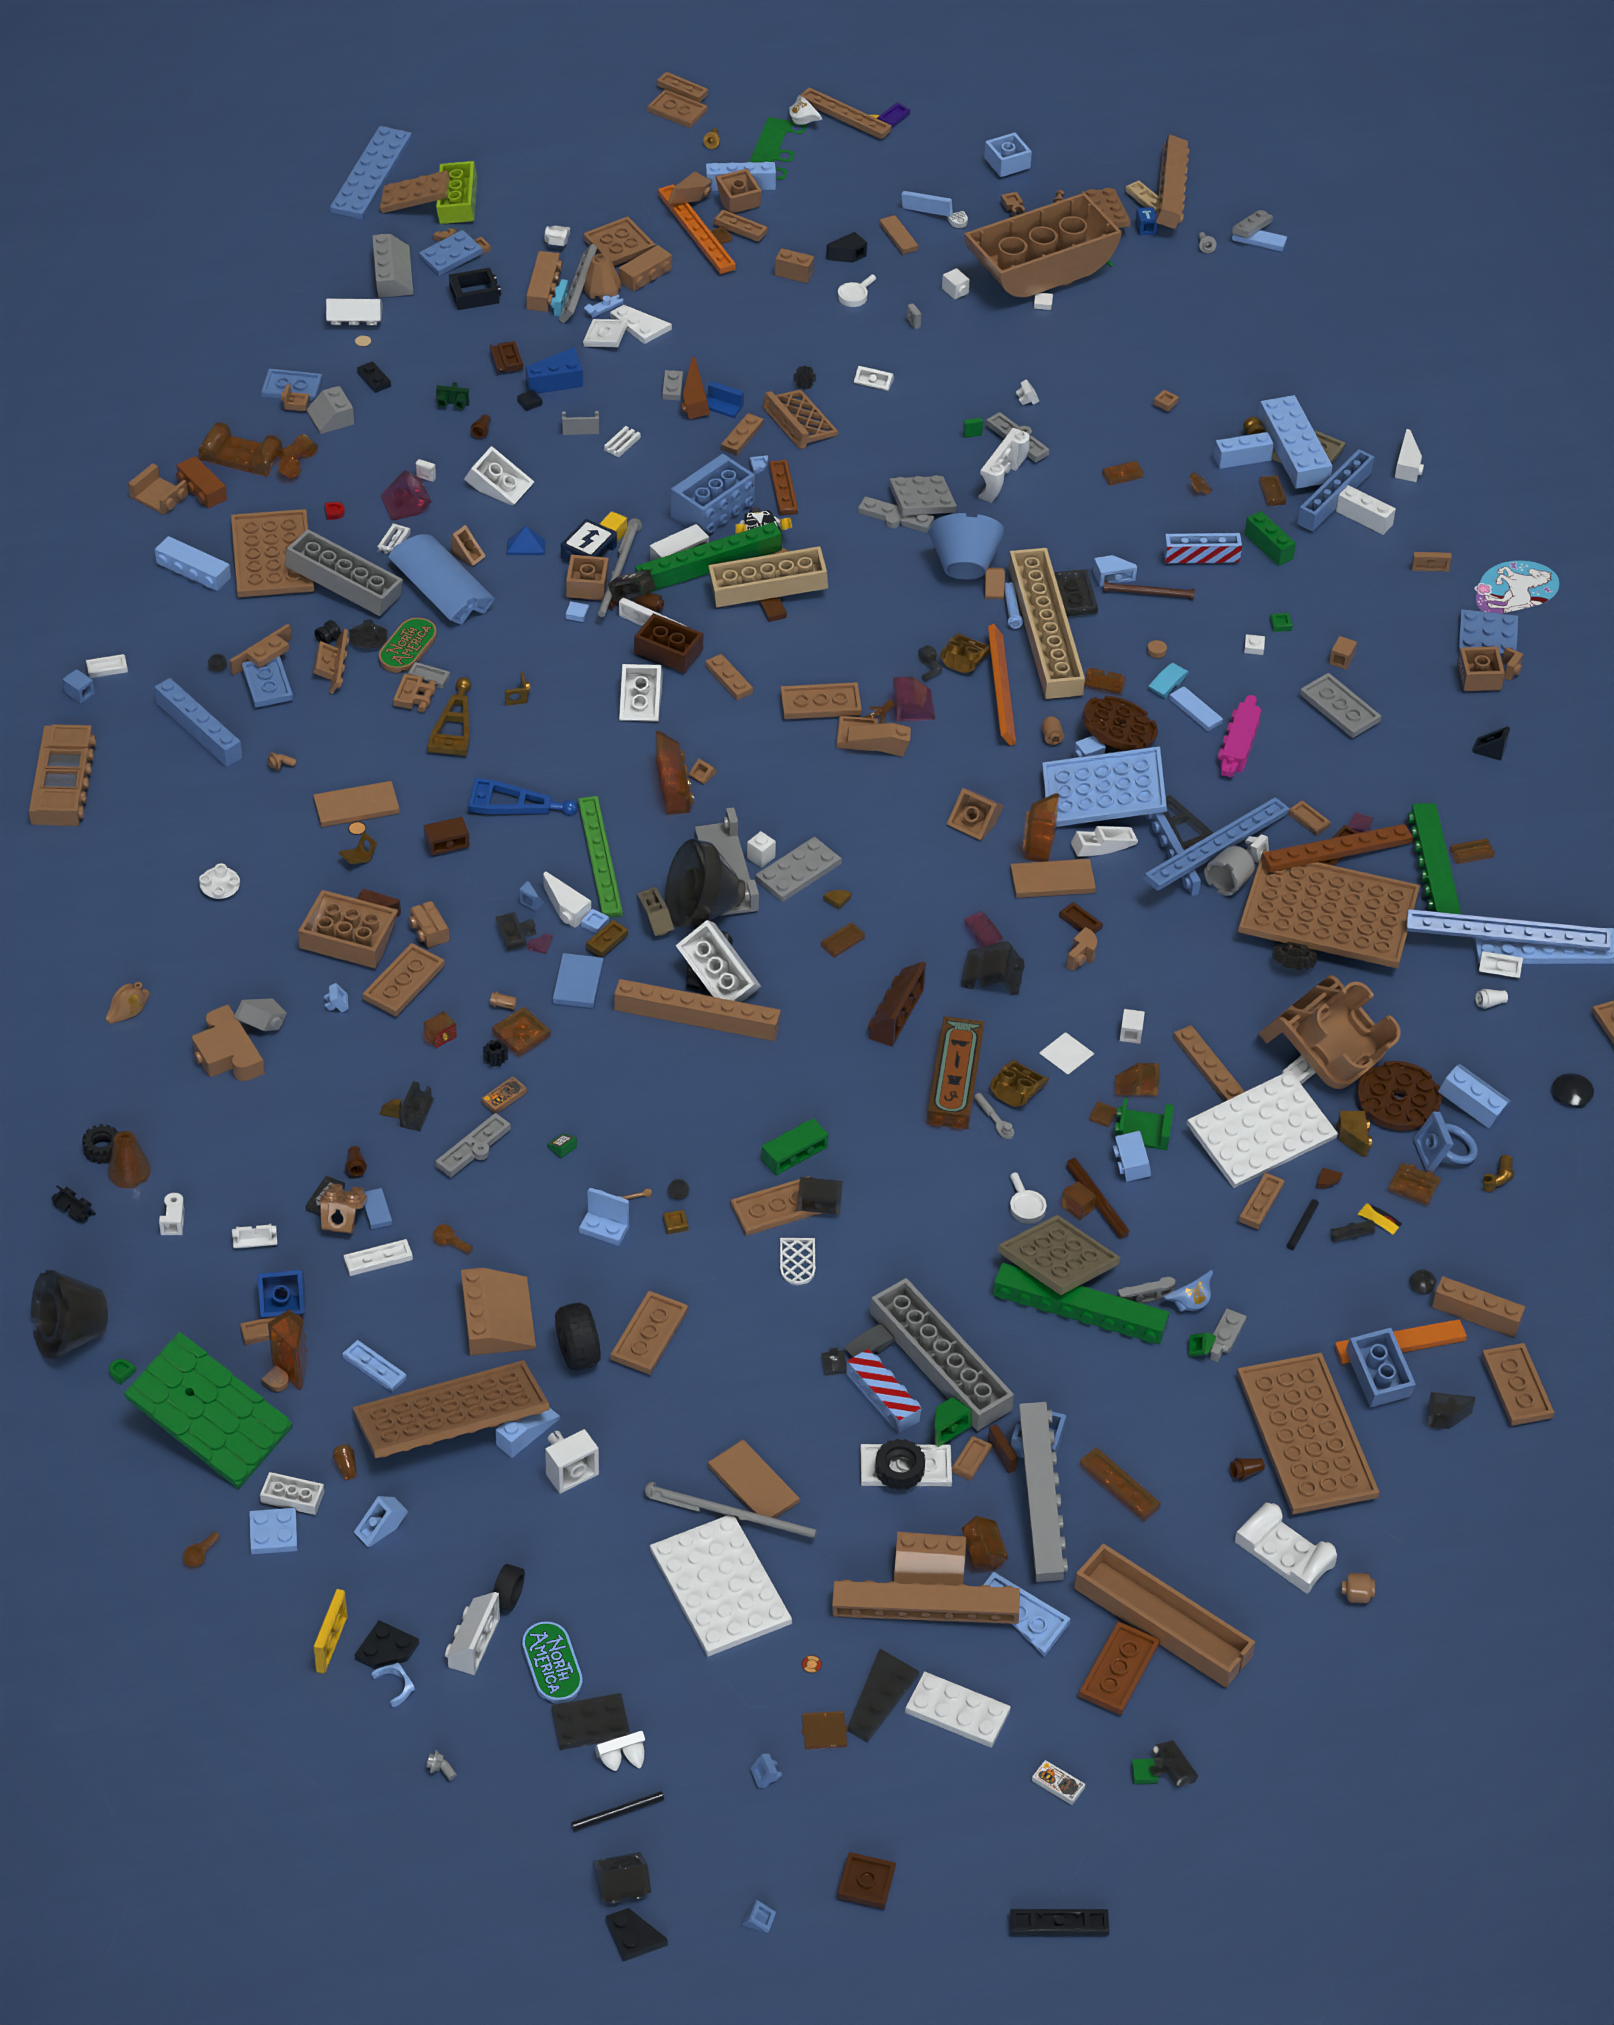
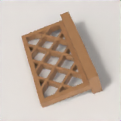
(790, 422)

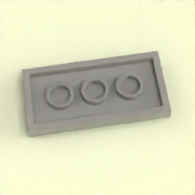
(1340, 705)
(798, 869)

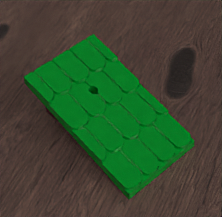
(208, 1410)

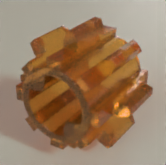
(289, 467)

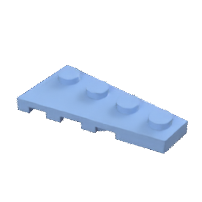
(1037, 1620)

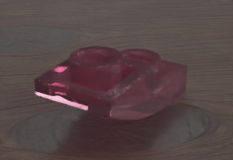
(984, 929)

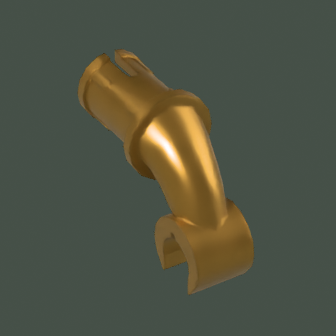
(1504, 1174)

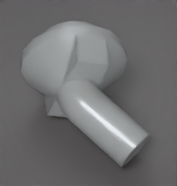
(1207, 243)
(436, 1761)

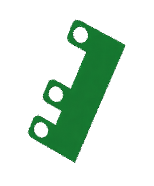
(770, 140)

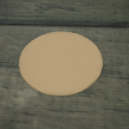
(363, 340)

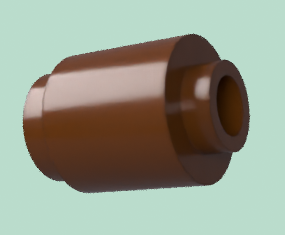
(651, 601)

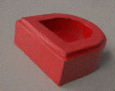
(334, 510)

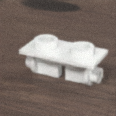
(260, 1236)

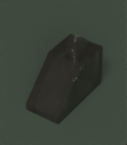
(1448, 1409)

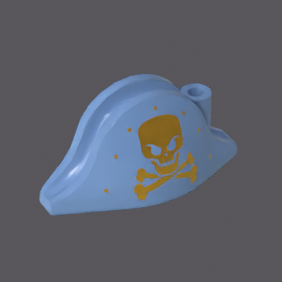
(1192, 1296)

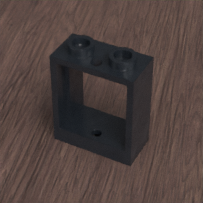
(474, 298)

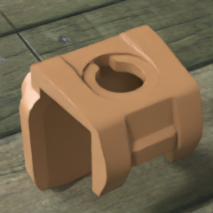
(347, 1202)

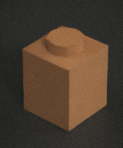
(1343, 652)

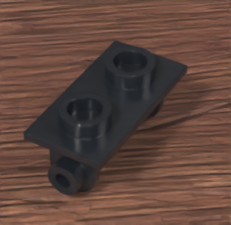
(66, 1198)

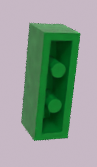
(1270, 538)
(794, 1146)

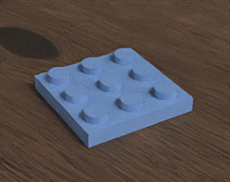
(1488, 630)

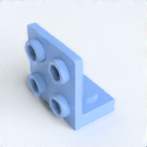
(606, 1217)

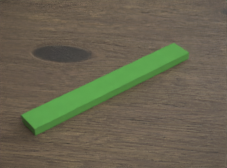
(600, 857)

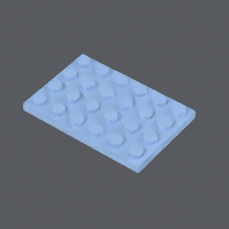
(1107, 786)

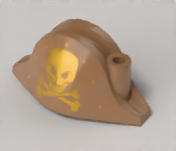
(127, 1002)

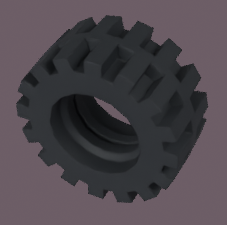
(96, 1135)

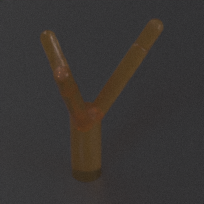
(880, 710)

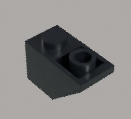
(847, 249)

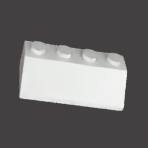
(718, 963)

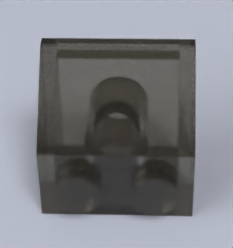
(622, 1877)

